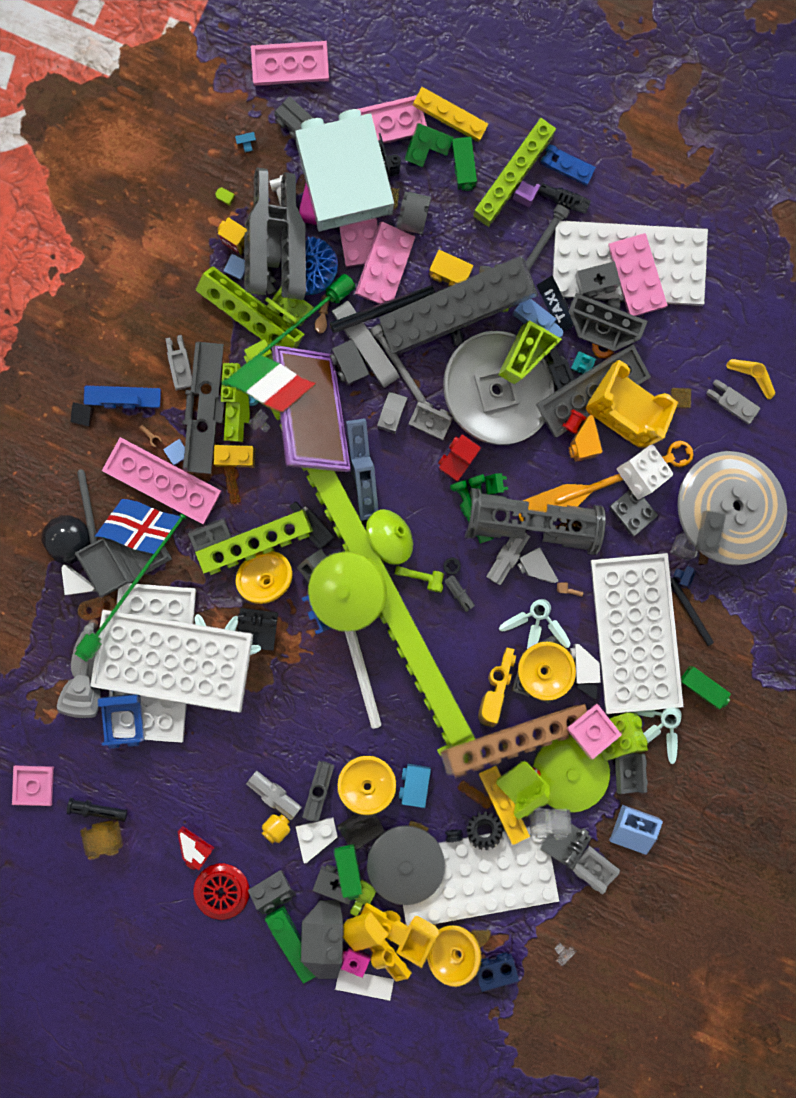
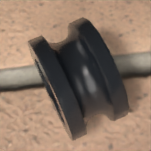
(456, 562)
(453, 835)

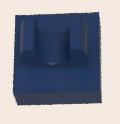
(685, 577)

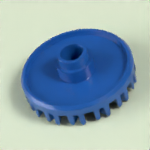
(320, 265)

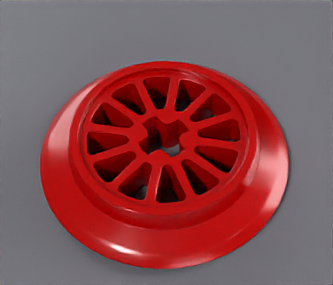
(239, 881)

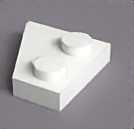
(315, 837)

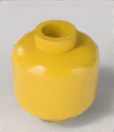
(275, 828)

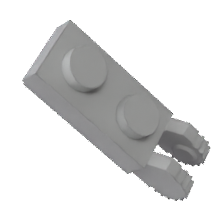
(179, 364)
(734, 402)

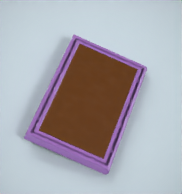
(315, 422)

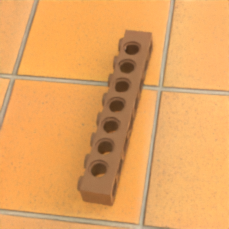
(453, 756)

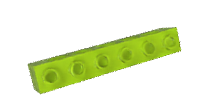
(514, 172)
(246, 309)
(207, 556)

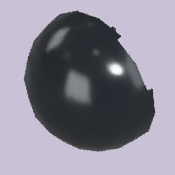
(64, 537)

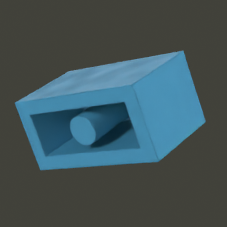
(415, 785)

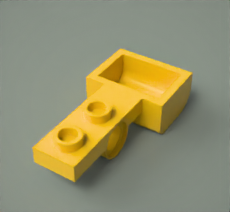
(492, 701)
(366, 932)
(413, 940)

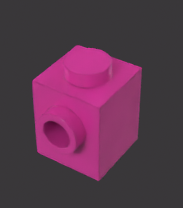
(355, 962)

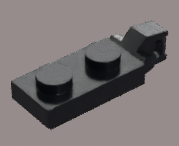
(559, 369)
(320, 535)

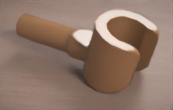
(150, 435)
(563, 588)

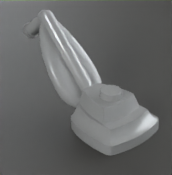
(78, 697)

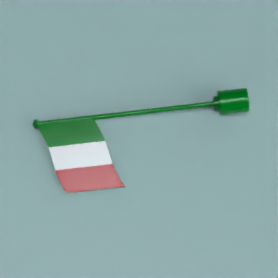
(271, 381)

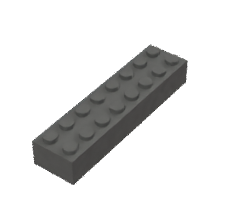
(458, 306)

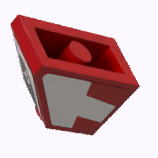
(193, 848)

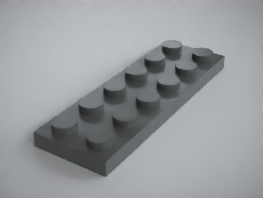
(576, 394)

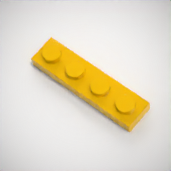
(450, 114)
(503, 806)

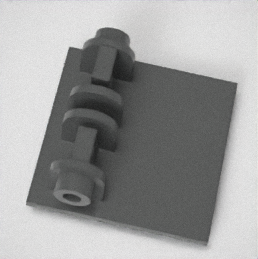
(632, 512)
(567, 850)

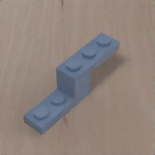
(362, 468)

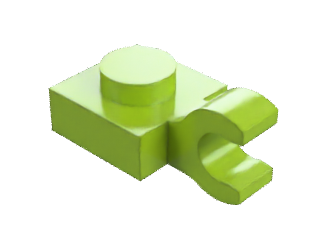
(366, 897)

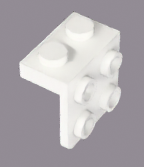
(645, 472)

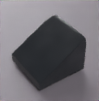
(81, 414)
(589, 689)

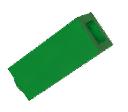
(464, 163)
(705, 687)
(348, 871)

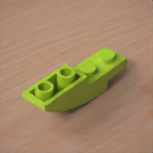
(237, 406)

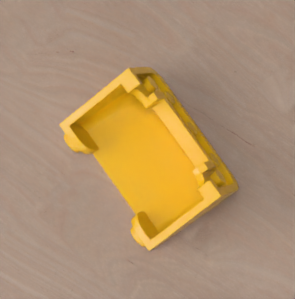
(630, 408)

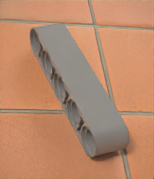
(368, 347)

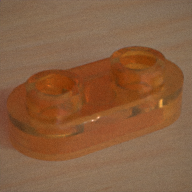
(97, 606)

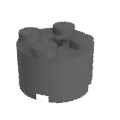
(413, 212)

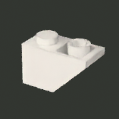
(586, 666)

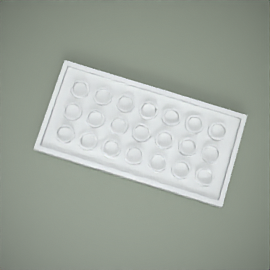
(675, 250)
(636, 633)
(172, 661)
(161, 718)
(488, 880)

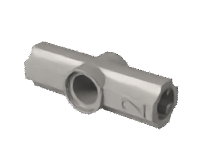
(507, 559)
(273, 795)

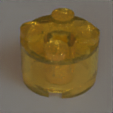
(102, 839)

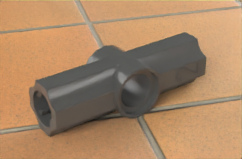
(322, 779)

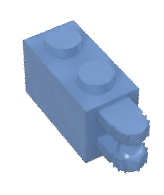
(532, 311)

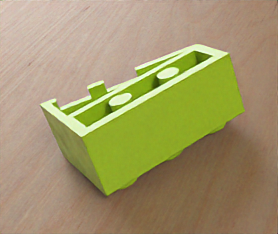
(527, 350)

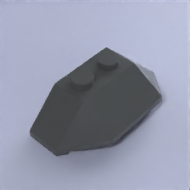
(604, 324)
(323, 939)

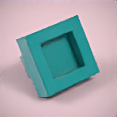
(582, 363)

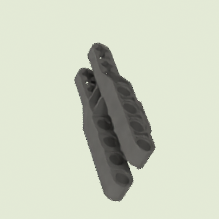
(273, 236)

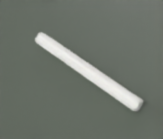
(363, 679)

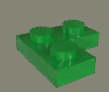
(425, 139)

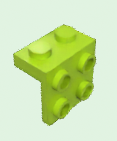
(291, 308)
(630, 741)
(524, 789)

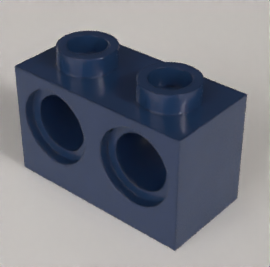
(497, 978)

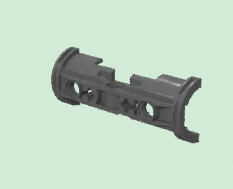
(484, 523)

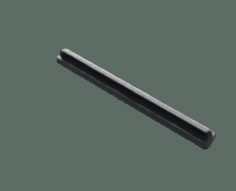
(380, 309)

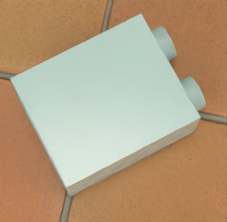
(344, 170)

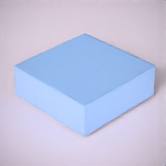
(235, 267)
(175, 452)

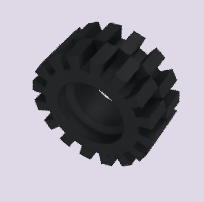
(484, 819)

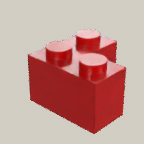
(460, 457)

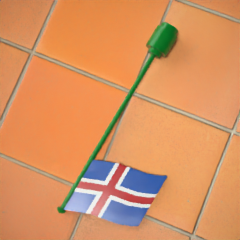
(140, 530)

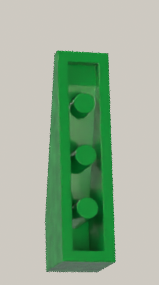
(289, 940)

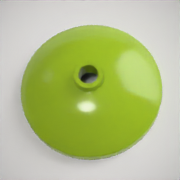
(389, 537)

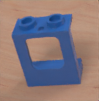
(117, 704)

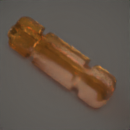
(232, 486)
(474, 794)

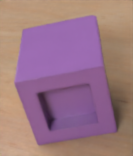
(526, 193)

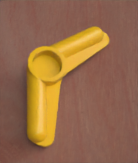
(758, 371)

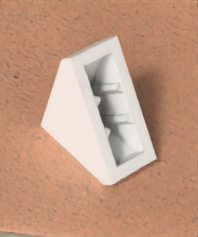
(74, 582)

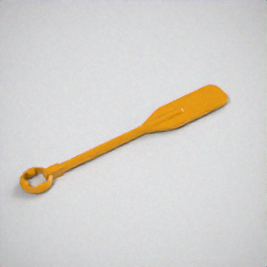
(575, 494)

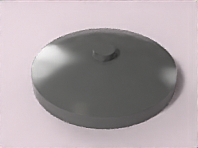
(406, 865)

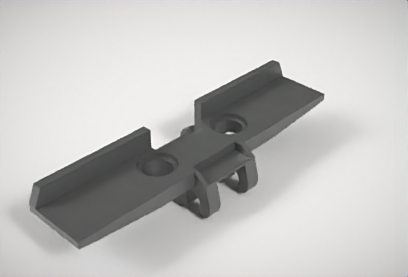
(206, 370)

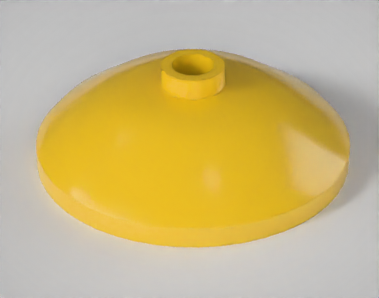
(265, 568)
(559, 670)
(363, 771)
(444, 956)

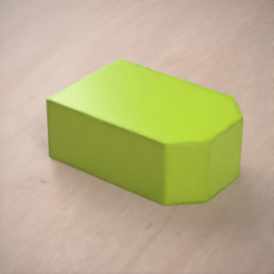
(225, 196)

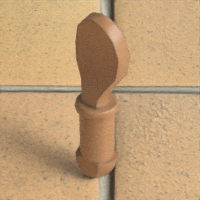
(321, 323)

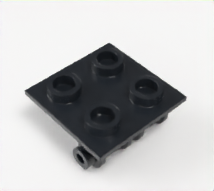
(392, 163)
(261, 625)

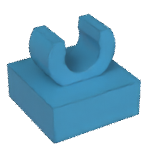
(246, 140)

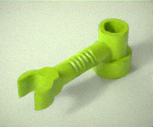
(434, 580)

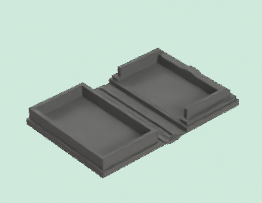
(115, 565)

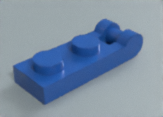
(567, 165)

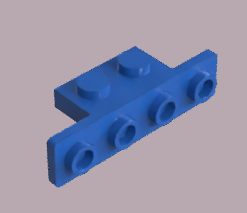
(122, 396)

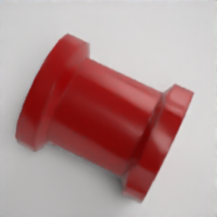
(574, 421)

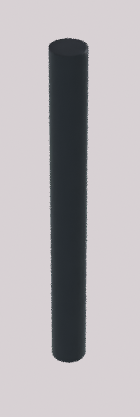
(691, 612)

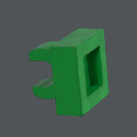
(494, 484)

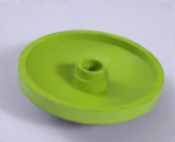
(347, 591)
(572, 776)

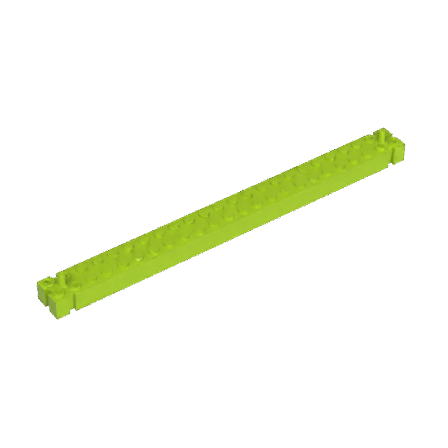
(394, 611)

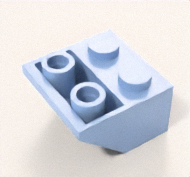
(636, 830)

